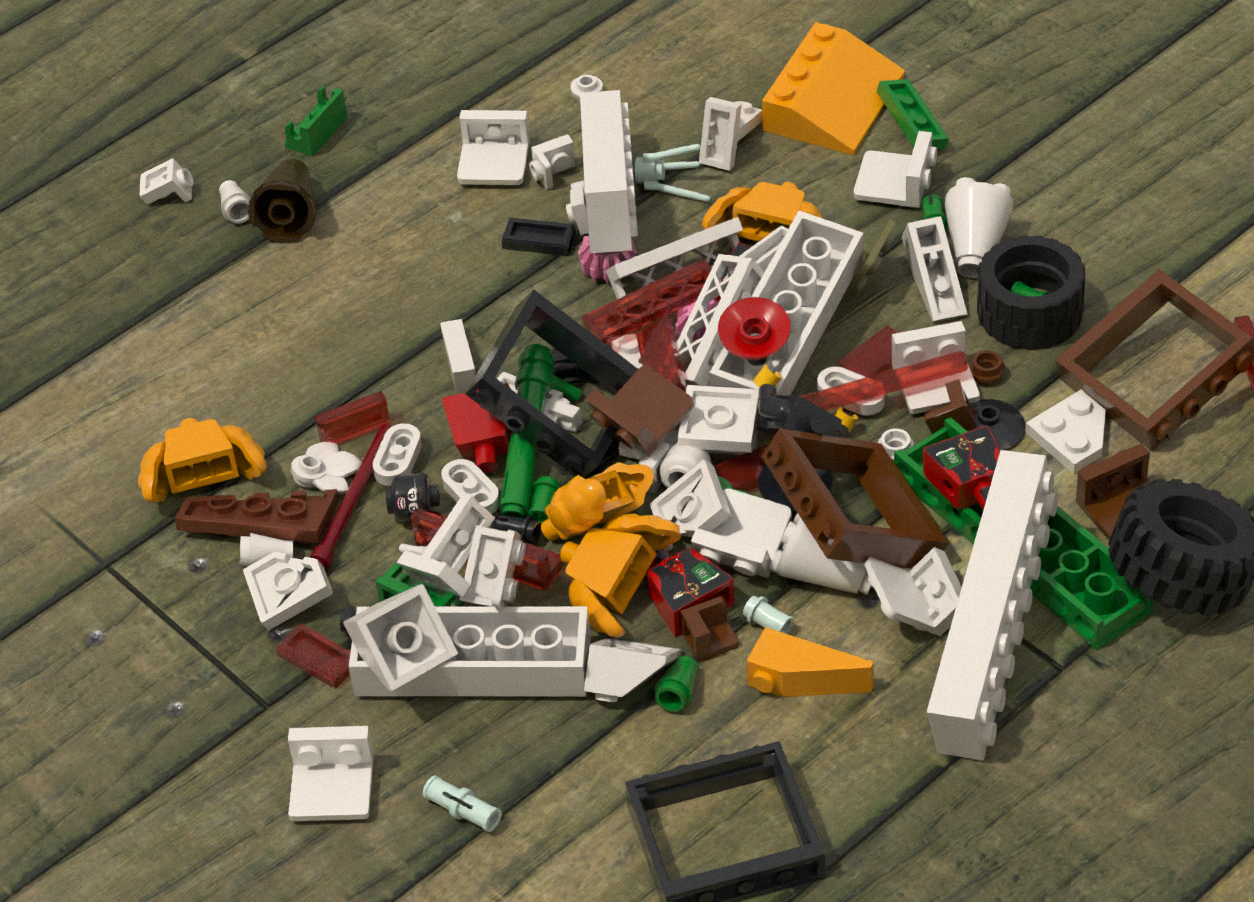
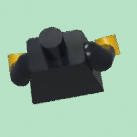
(796, 412)

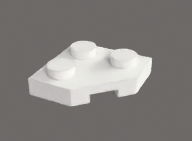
(1071, 431)
(694, 501)
(285, 586)

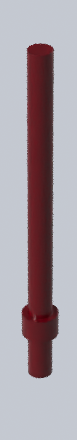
(324, 551)

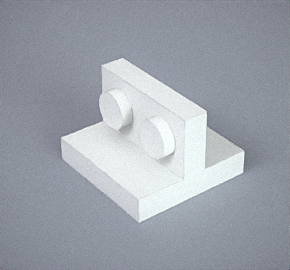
(721, 420)

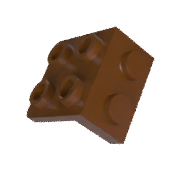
(642, 409)
(1106, 485)

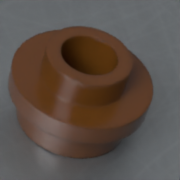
(987, 367)

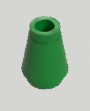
(676, 687)

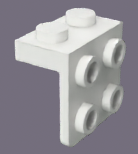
(493, 147)
(897, 177)
(748, 536)
(492, 567)
(918, 597)

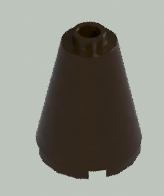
(284, 203)

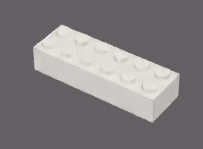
(608, 172)
(808, 283)
(498, 655)

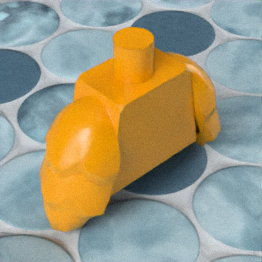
(759, 208)
(197, 457)
(596, 500)
(612, 565)

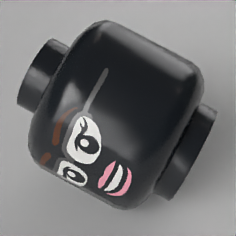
(409, 493)

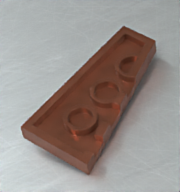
(290, 518)

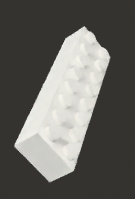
(992, 606)

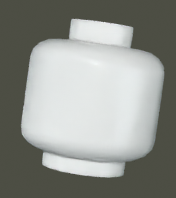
(680, 461)

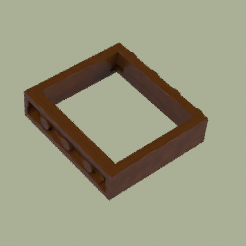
(1120, 324)
(793, 461)

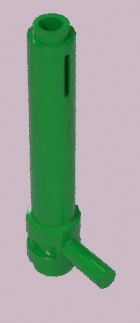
(532, 384)

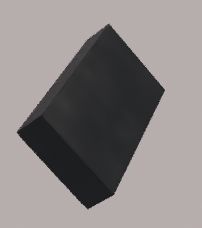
(538, 236)

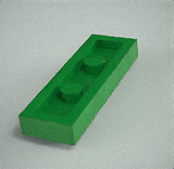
(911, 111)

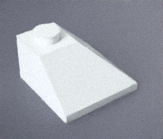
(401, 637)
(622, 666)

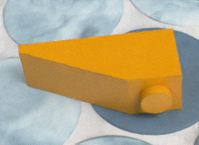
(803, 668)

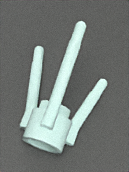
(651, 169)

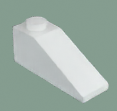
(934, 269)

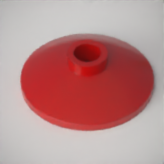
(749, 317)

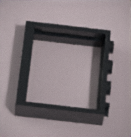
(525, 419)
(741, 879)

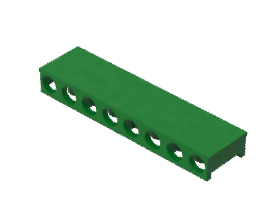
(1076, 567)

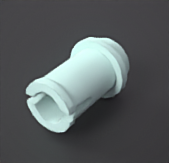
(760, 612)

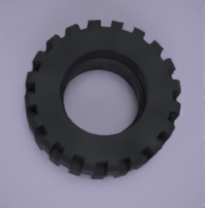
(1184, 547)

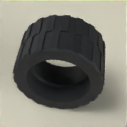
(1031, 320)

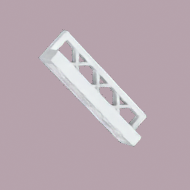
(672, 250)
(707, 348)

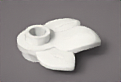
(324, 467)

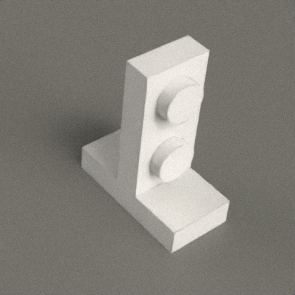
(722, 129)
(448, 548)

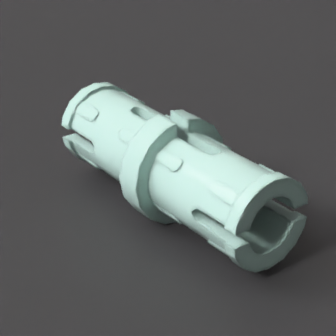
(481, 812)

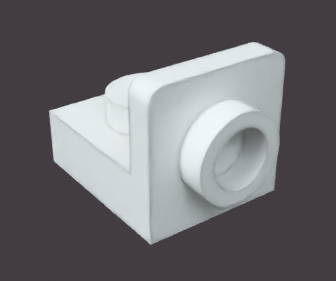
(552, 158)
(165, 179)

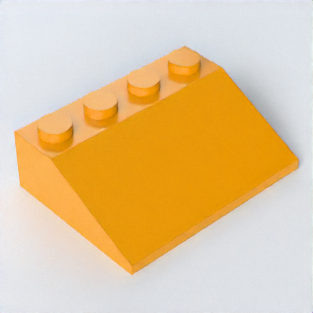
(829, 91)

